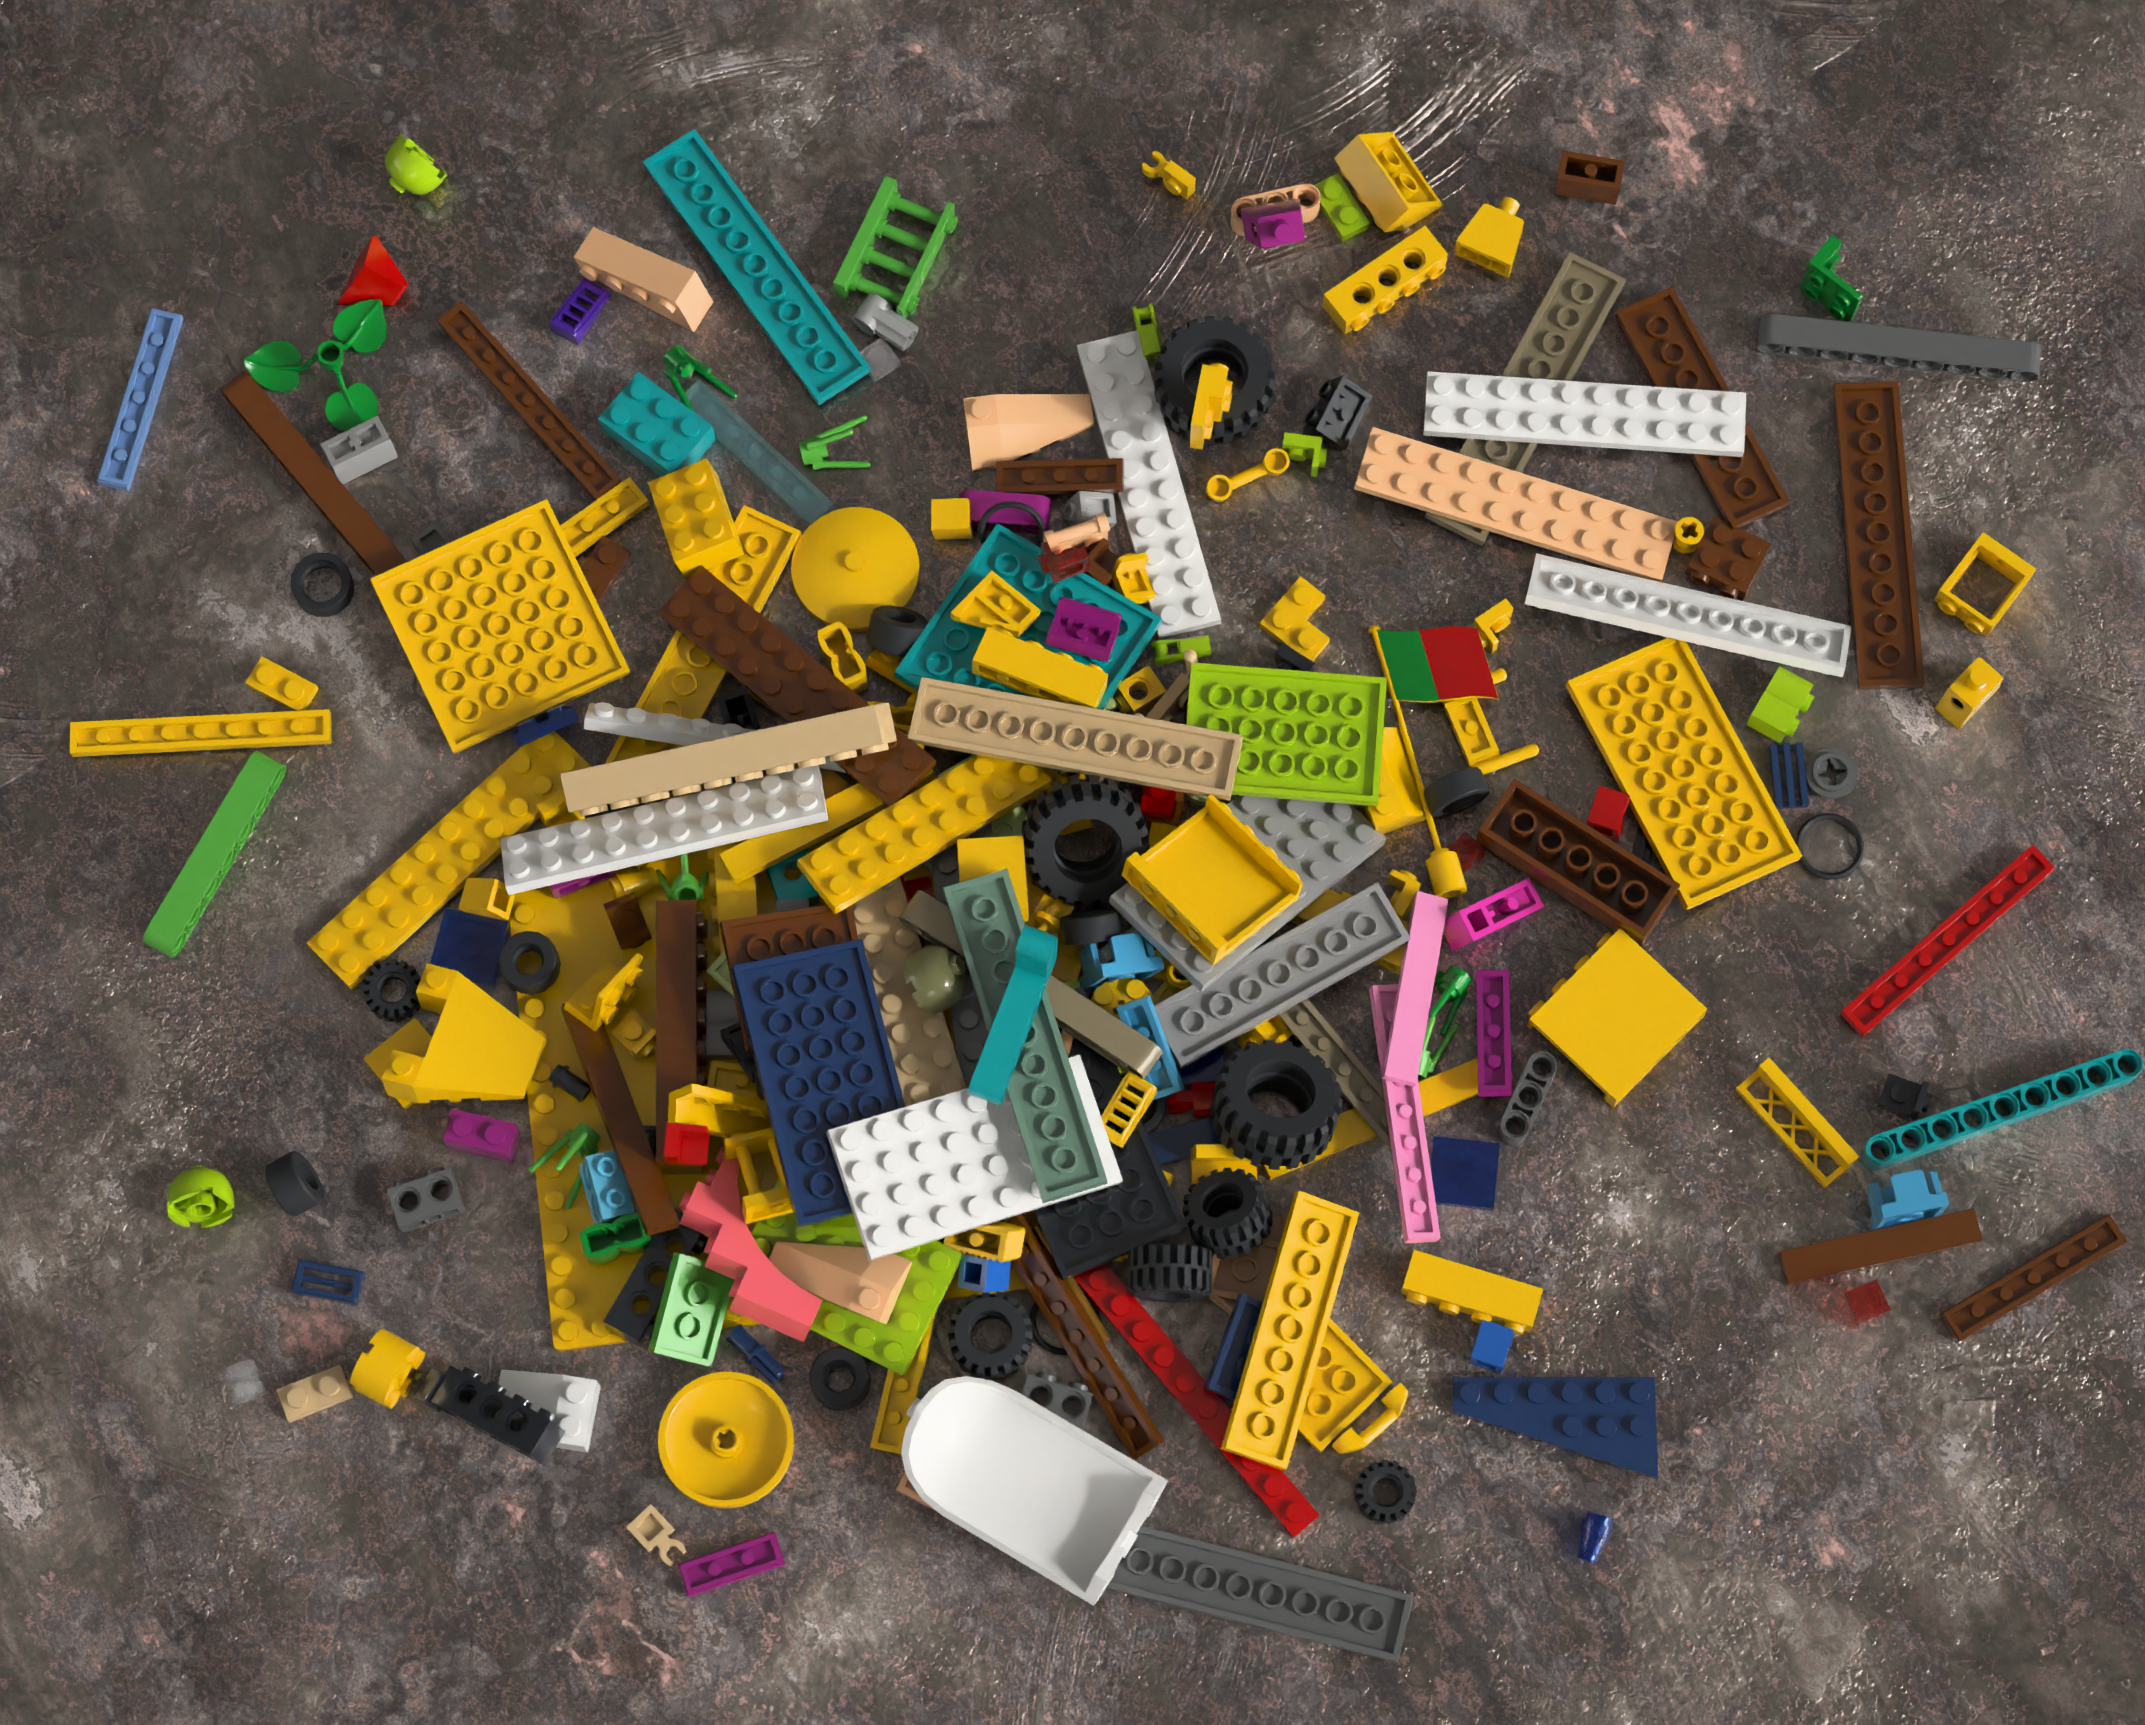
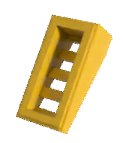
(1135, 1115)

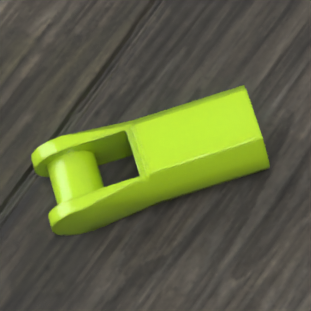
(1148, 333)
(1199, 644)

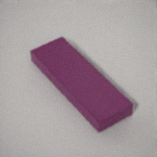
(731, 1564)

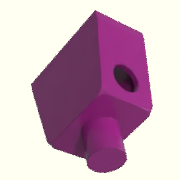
(1275, 223)

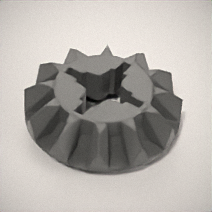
(1839, 762)

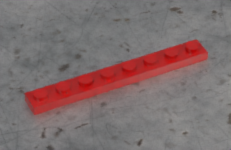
(1947, 940)

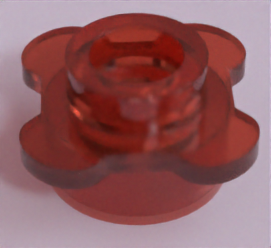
(1466, 842)

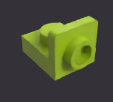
(1301, 447)

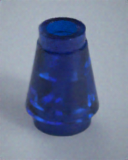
(1594, 1536)

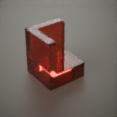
(1867, 1303)

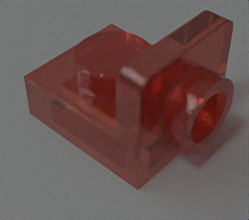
(1065, 565)

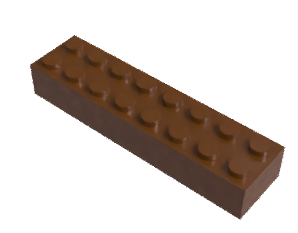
(679, 1011)

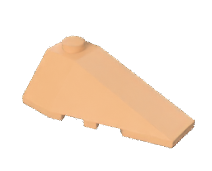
(1020, 424)
(844, 1275)

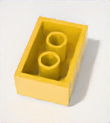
(695, 517)

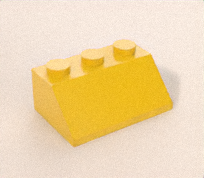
(1387, 181)
(1398, 794)

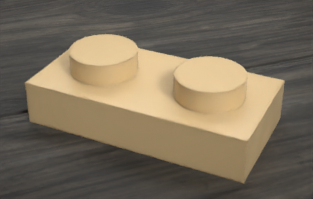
(314, 1393)

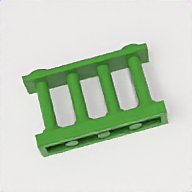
(876, 226)

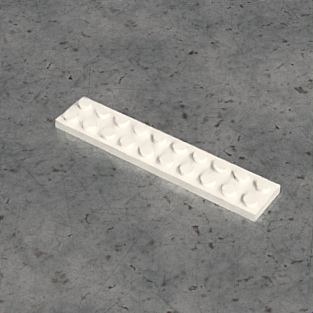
(1585, 414)
(1153, 490)
(1689, 615)
(663, 829)

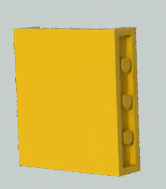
(1213, 880)
(1616, 1015)

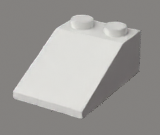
(565, 1396)

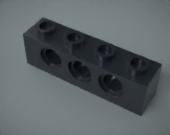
(621, 1317)
(534, 1441)

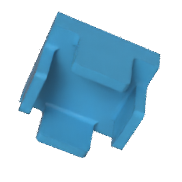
(1131, 958)
(1907, 1199)

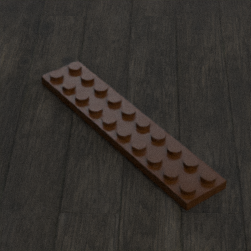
(1878, 535)
(786, 677)

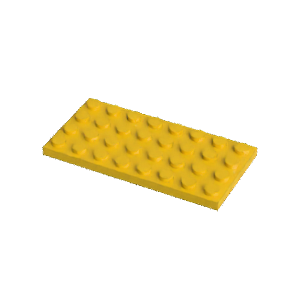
(1683, 771)

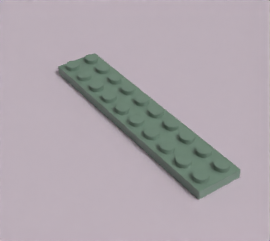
(1043, 1082)

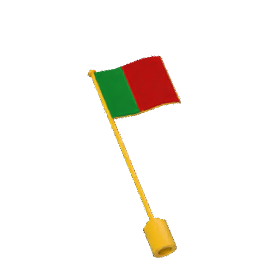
(1432, 669)

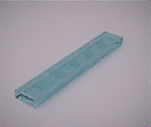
(759, 455)

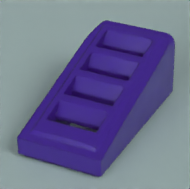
(576, 333)

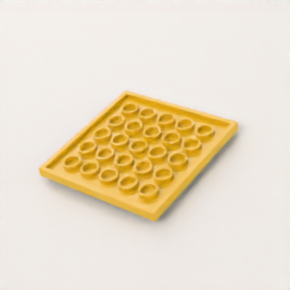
(500, 626)

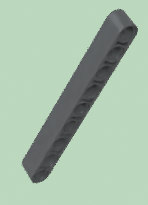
(1899, 347)

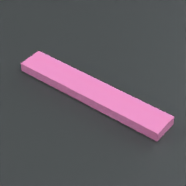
(1415, 989)

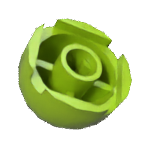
(412, 168)
(200, 1196)

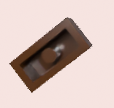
(1589, 177)

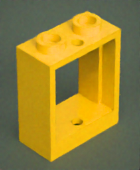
(1999, 559)

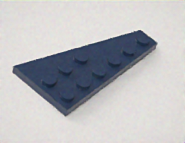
(1584, 1415)

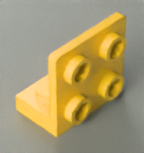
(604, 992)

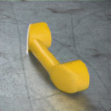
(1273, 464)
(1351, 1441)

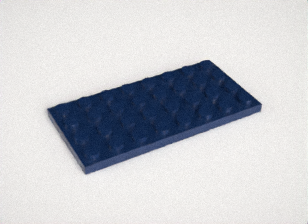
(817, 1062)

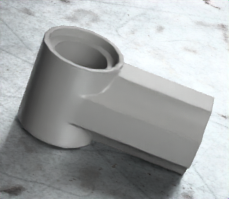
(878, 318)

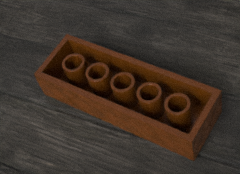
(1577, 862)

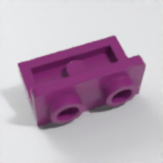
(1084, 629)

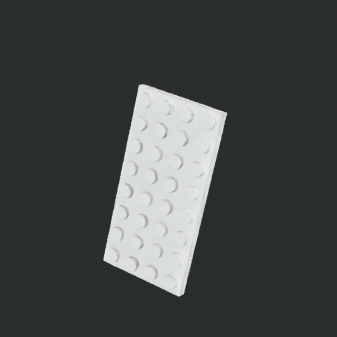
(945, 1168)

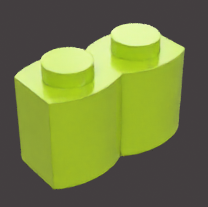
(1780, 705)

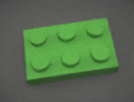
(691, 1311)

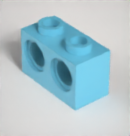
(605, 1187)

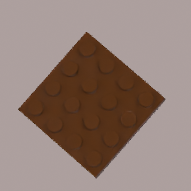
(782, 934)

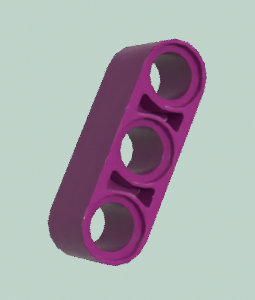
(1010, 518)

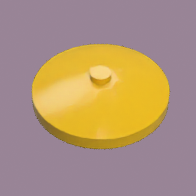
(853, 565)
(726, 1440)

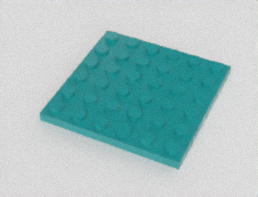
(948, 647)

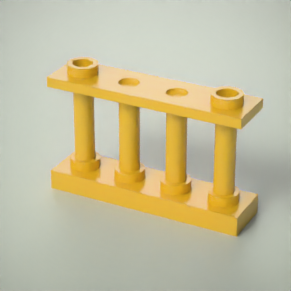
(759, 1203)

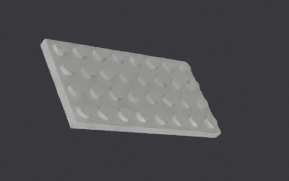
(1308, 836)

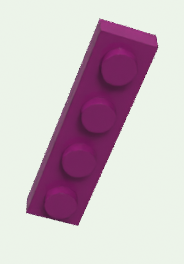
(1493, 1033)

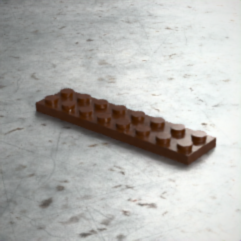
(1678, 358)

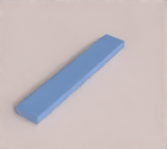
(140, 399)

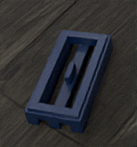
(1787, 749)
(325, 1295)

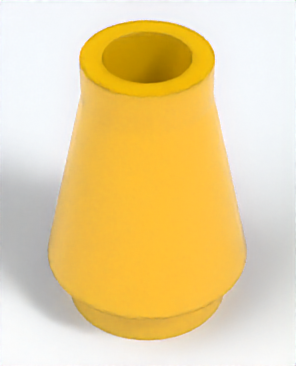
(635, 881)

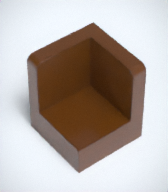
(1102, 563)

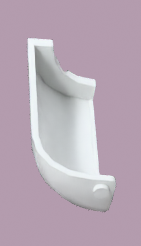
(1027, 1481)

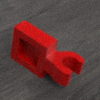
(1196, 1098)

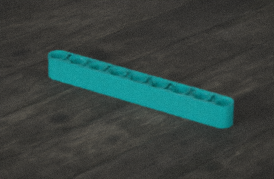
(2012, 1098)

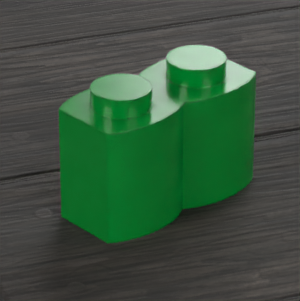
(607, 1241)

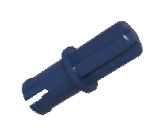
(755, 1354)

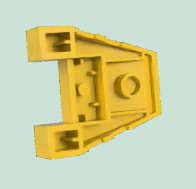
(473, 1051)

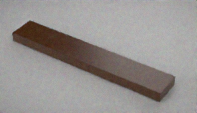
(1880, 1246)
(2032, 1278)

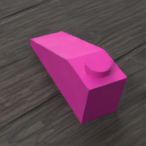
(1491, 914)

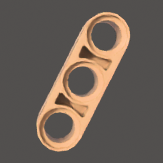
(1301, 191)

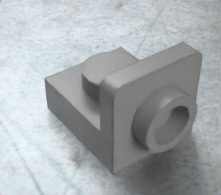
(1086, 504)

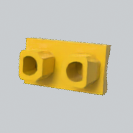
(1047, 914)

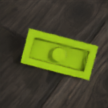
(1341, 208)

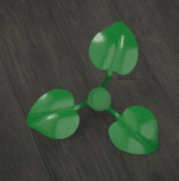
(359, 326)

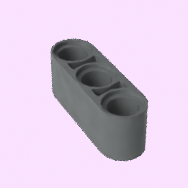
(1533, 1084)

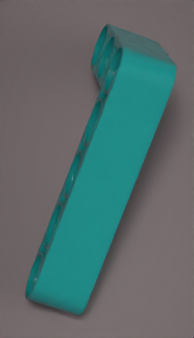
(1033, 966)

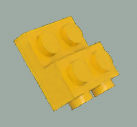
(1211, 400)

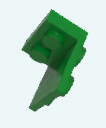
(1826, 287)

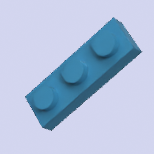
(1143, 1018)

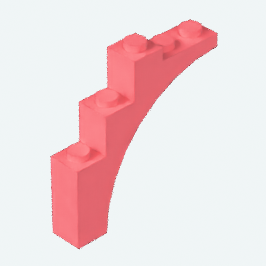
(759, 1286)

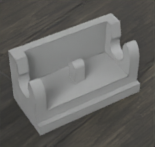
(359, 450)

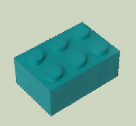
(656, 427)

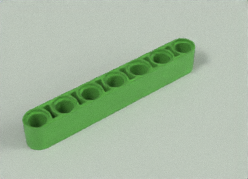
(214, 854)

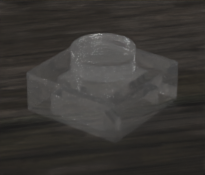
(880, 359)

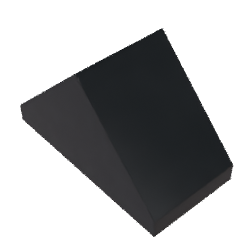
(738, 708)

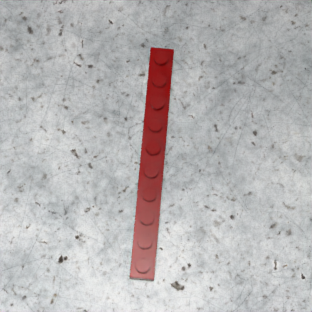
(1188, 1390)

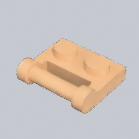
(1079, 535)

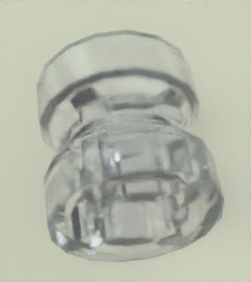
(244, 1382)

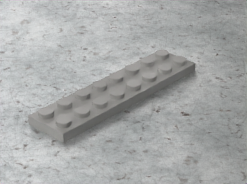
(1281, 974)

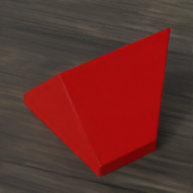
(374, 277)

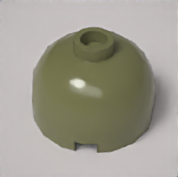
(936, 976)

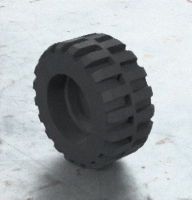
(1215, 341)
(1076, 802)
(1270, 1138)

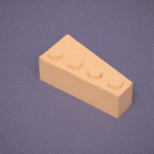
(644, 277)

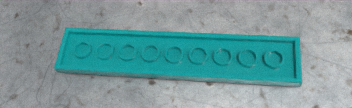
(756, 267)

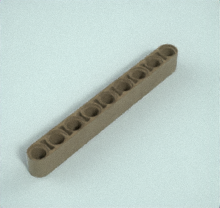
(1071, 1010)

